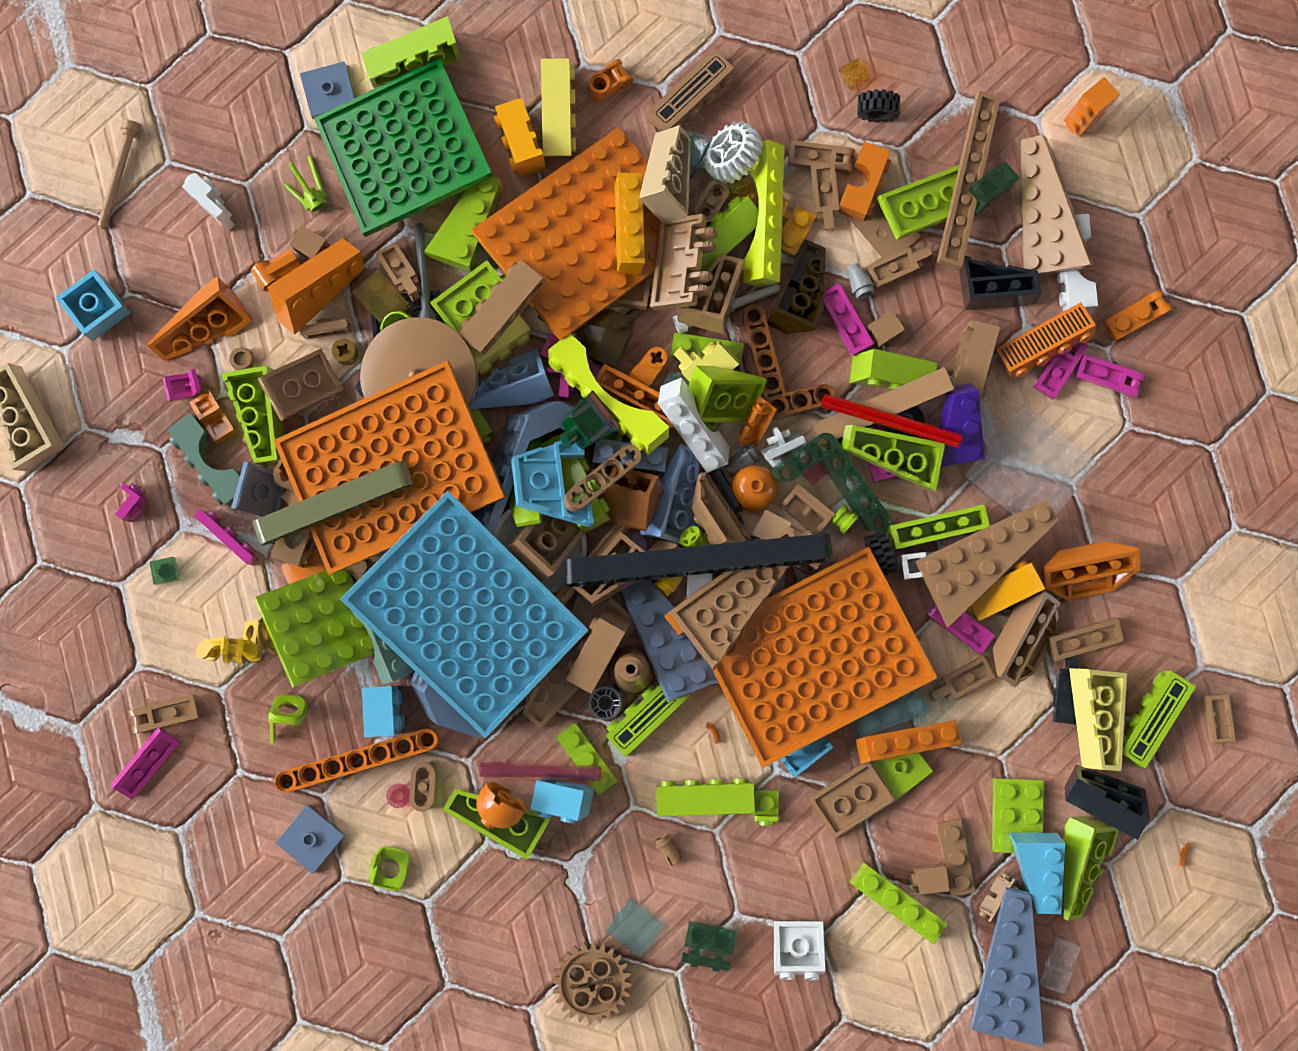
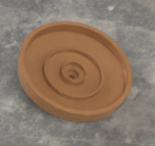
(412, 348)

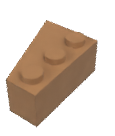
(714, 309)
(975, 355)
(771, 525)
(599, 593)
(597, 649)

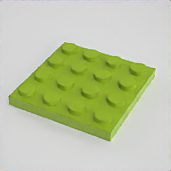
(313, 626)

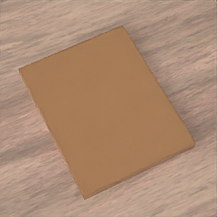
(879, 234)

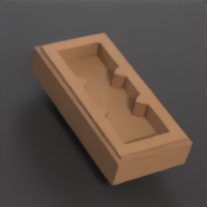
(325, 328)
(1219, 718)

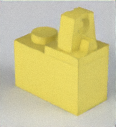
(714, 355)

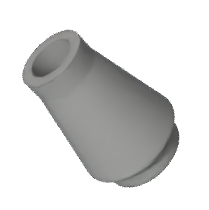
(860, 283)

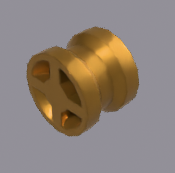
(348, 355)

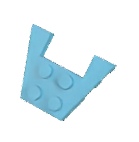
(541, 485)

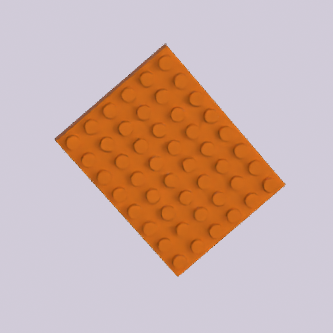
(569, 235)
(412, 422)
(821, 658)

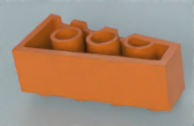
(314, 284)

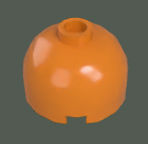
(754, 488)
(498, 807)

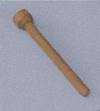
(130, 130)

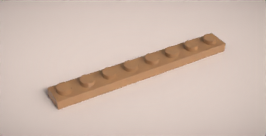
(970, 170)

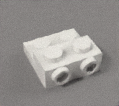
(207, 196)
(798, 949)

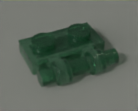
(709, 938)

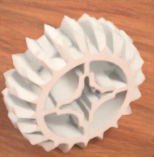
(733, 152)

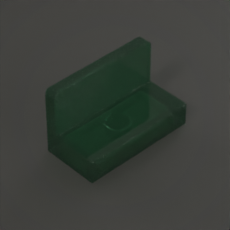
(993, 185)

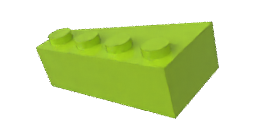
(899, 454)

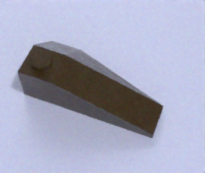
(801, 296)
(606, 336)

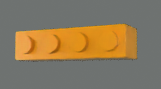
(629, 223)

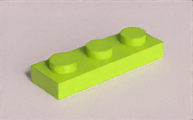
(698, 343)
(584, 754)

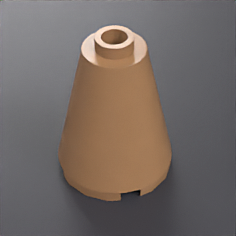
(630, 682)

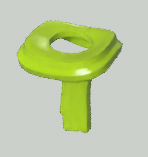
(276, 716)
(376, 877)

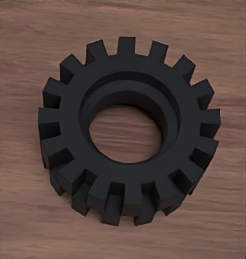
(878, 105)
(882, 551)

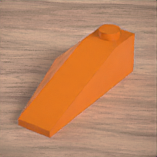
(205, 317)

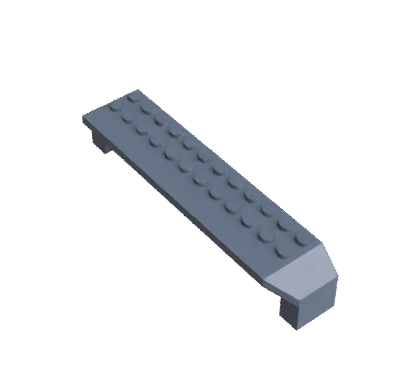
(514, 441)

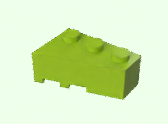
(887, 369)

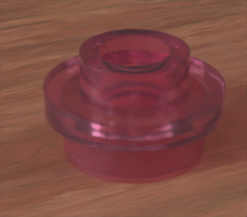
(390, 795)

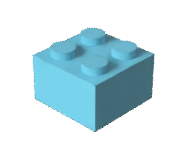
(93, 305)
(382, 711)
(562, 799)

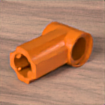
(269, 271)

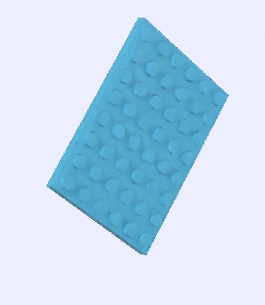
(464, 614)

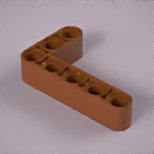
(773, 372)

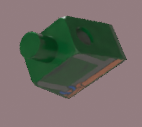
(588, 422)

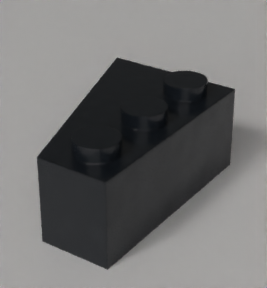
(997, 286)
(1109, 800)

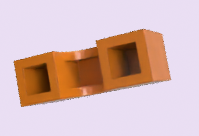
(1091, 107)
(871, 163)

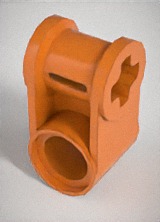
(613, 78)
(646, 371)

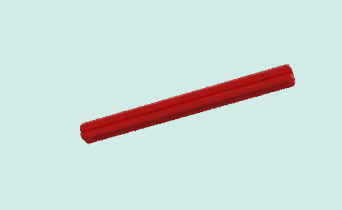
(891, 420)

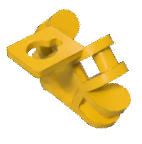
(232, 648)

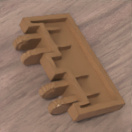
(677, 256)

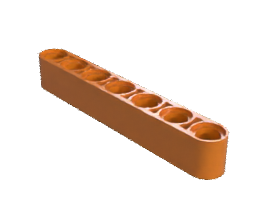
(346, 763)

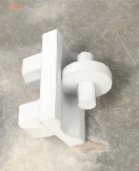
(774, 452)

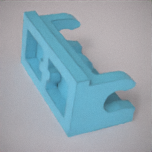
(806, 756)

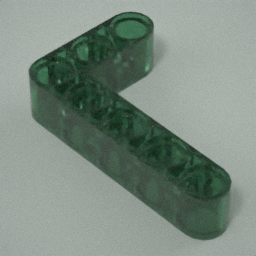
(839, 478)

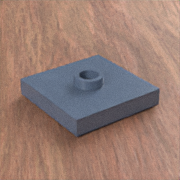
(327, 88)
(257, 491)
(310, 839)

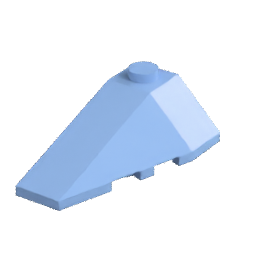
(517, 384)
(674, 509)

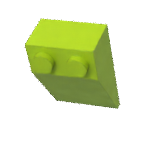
(724, 393)

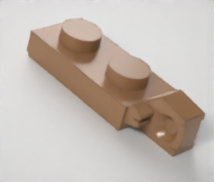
(825, 193)
(897, 265)
(399, 270)
(963, 680)

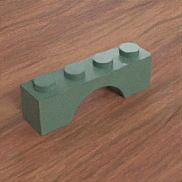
(192, 438)
(386, 661)

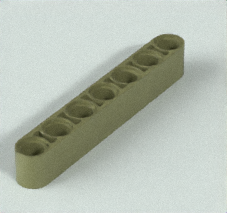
(333, 503)

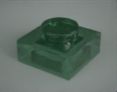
(164, 571)

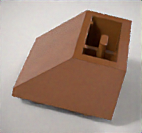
(633, 499)

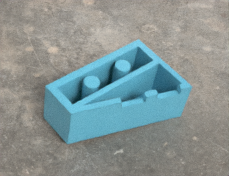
(1041, 868)

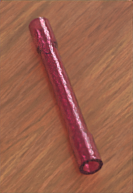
(500, 770)

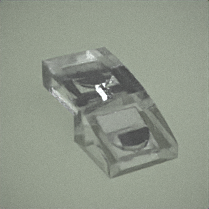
(1059, 964)

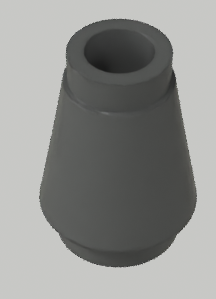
(742, 458)

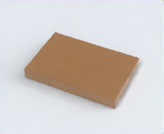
(300, 384)
(851, 799)

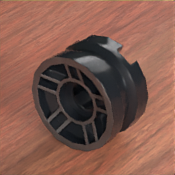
(602, 712)

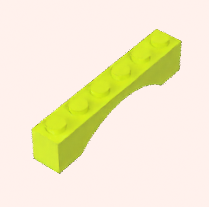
(763, 259)
(641, 426)

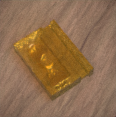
(380, 296)

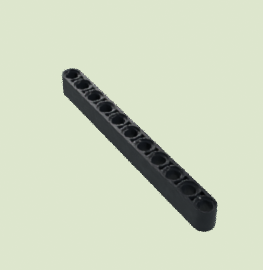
(697, 560)

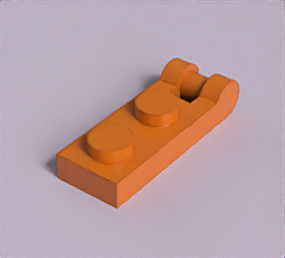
(1136, 315)

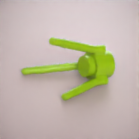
(314, 198)

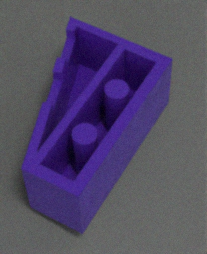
(963, 416)

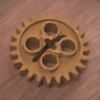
(597, 1004)

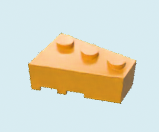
(519, 138)
(1010, 589)

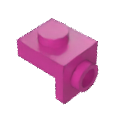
(183, 386)
(565, 389)
(133, 504)

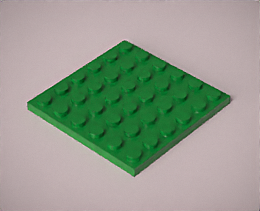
(402, 147)

